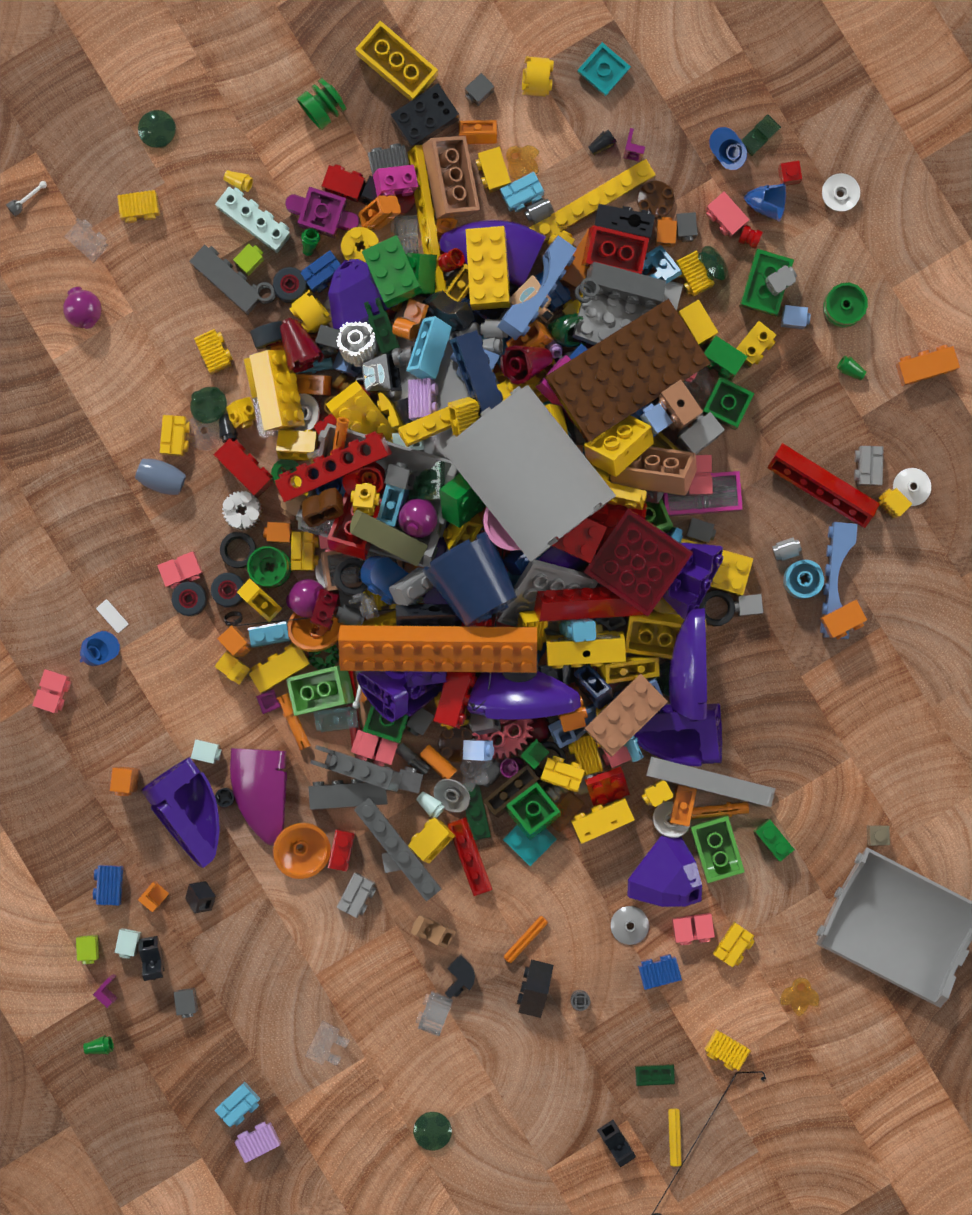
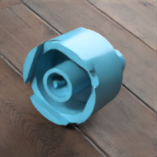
(813, 575)

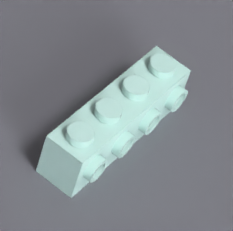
(253, 219)

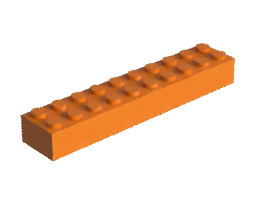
(438, 648)

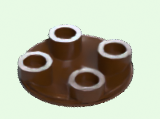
(656, 197)
(451, 743)

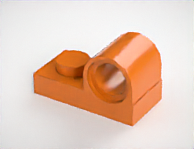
(410, 323)
(314, 384)
(683, 805)

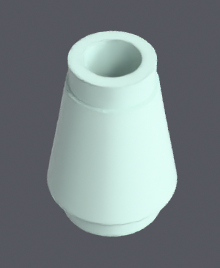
(431, 805)

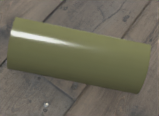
(387, 538)

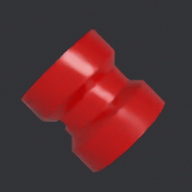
(750, 236)
(451, 260)

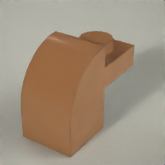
(433, 931)

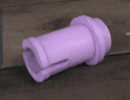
(556, 349)

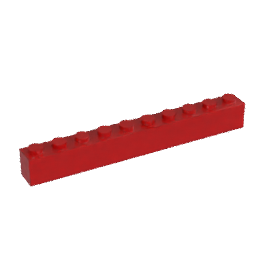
(458, 686)

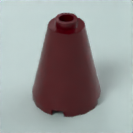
(299, 347)
(524, 362)

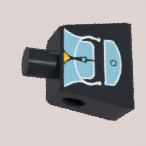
(380, 374)

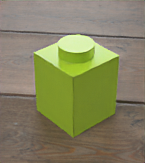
(249, 259)
(87, 949)

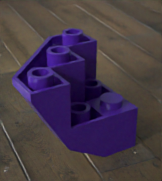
(349, 290)
(694, 578)
(667, 875)

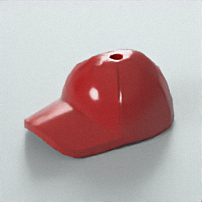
(362, 476)

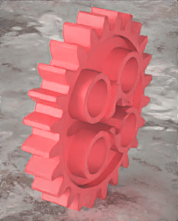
(509, 743)

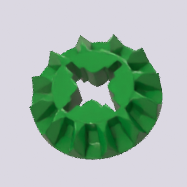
(286, 464)
(331, 660)

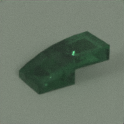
(760, 134)

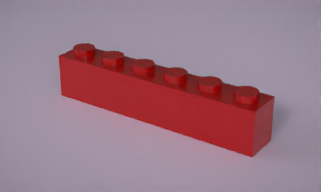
(823, 485)
(581, 604)

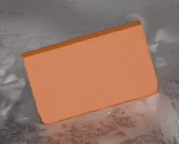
(479, 131)

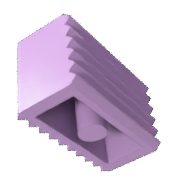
(422, 398)
(257, 1142)

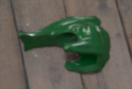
(562, 330)

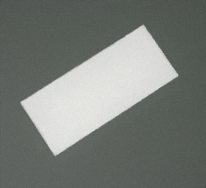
(112, 616)

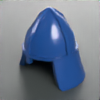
(768, 200)

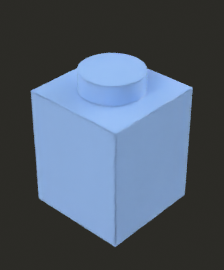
(795, 317)
(656, 417)
(478, 750)

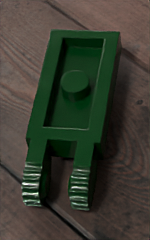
(382, 328)

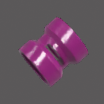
(507, 766)

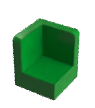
(534, 754)

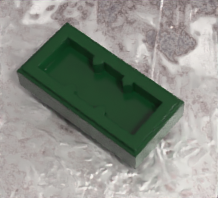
(655, 1075)

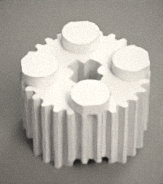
(357, 343)
(237, 520)

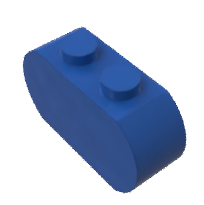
(380, 574)

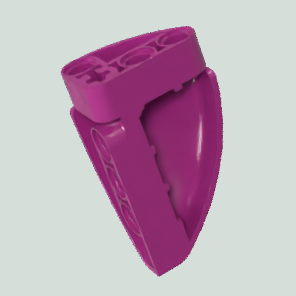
(260, 789)

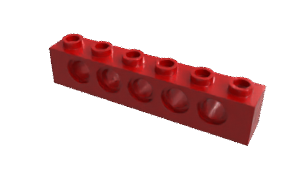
(379, 450)

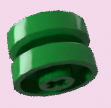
(853, 297)

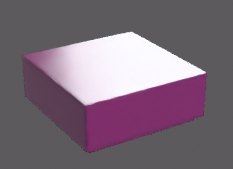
(268, 701)

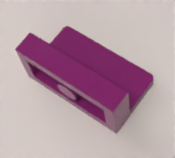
(633, 151)
(104, 995)

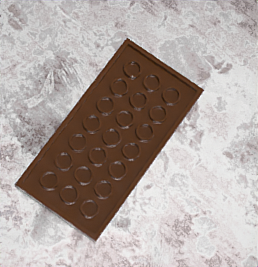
(627, 370)

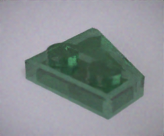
(429, 483)

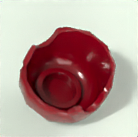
(541, 730)

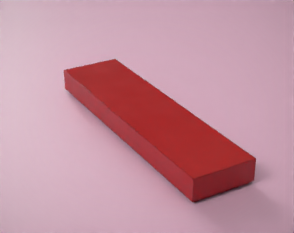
(470, 857)

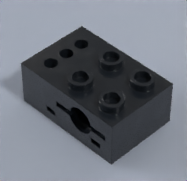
(425, 116)
(625, 220)
(425, 615)

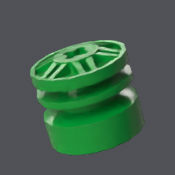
(321, 103)
(259, 564)

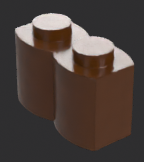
(322, 507)

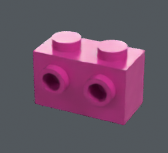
(395, 181)

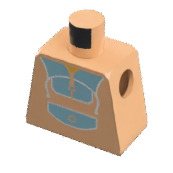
(526, 292)

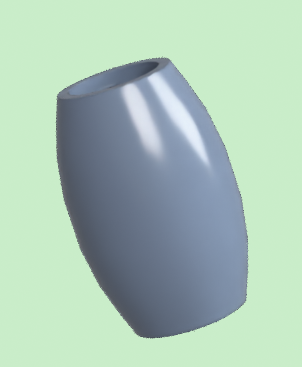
(160, 476)

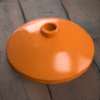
(304, 635)
(304, 861)

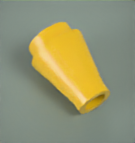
(239, 180)

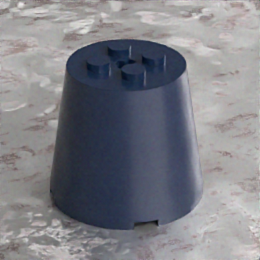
(472, 580)

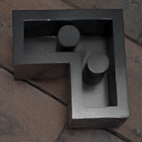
(535, 988)

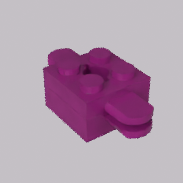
(322, 212)

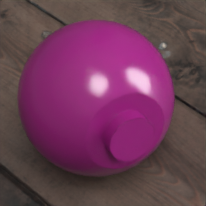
(82, 308)
(418, 518)
(303, 597)

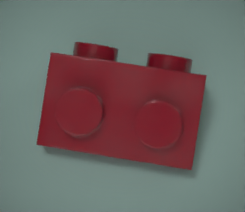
(323, 611)

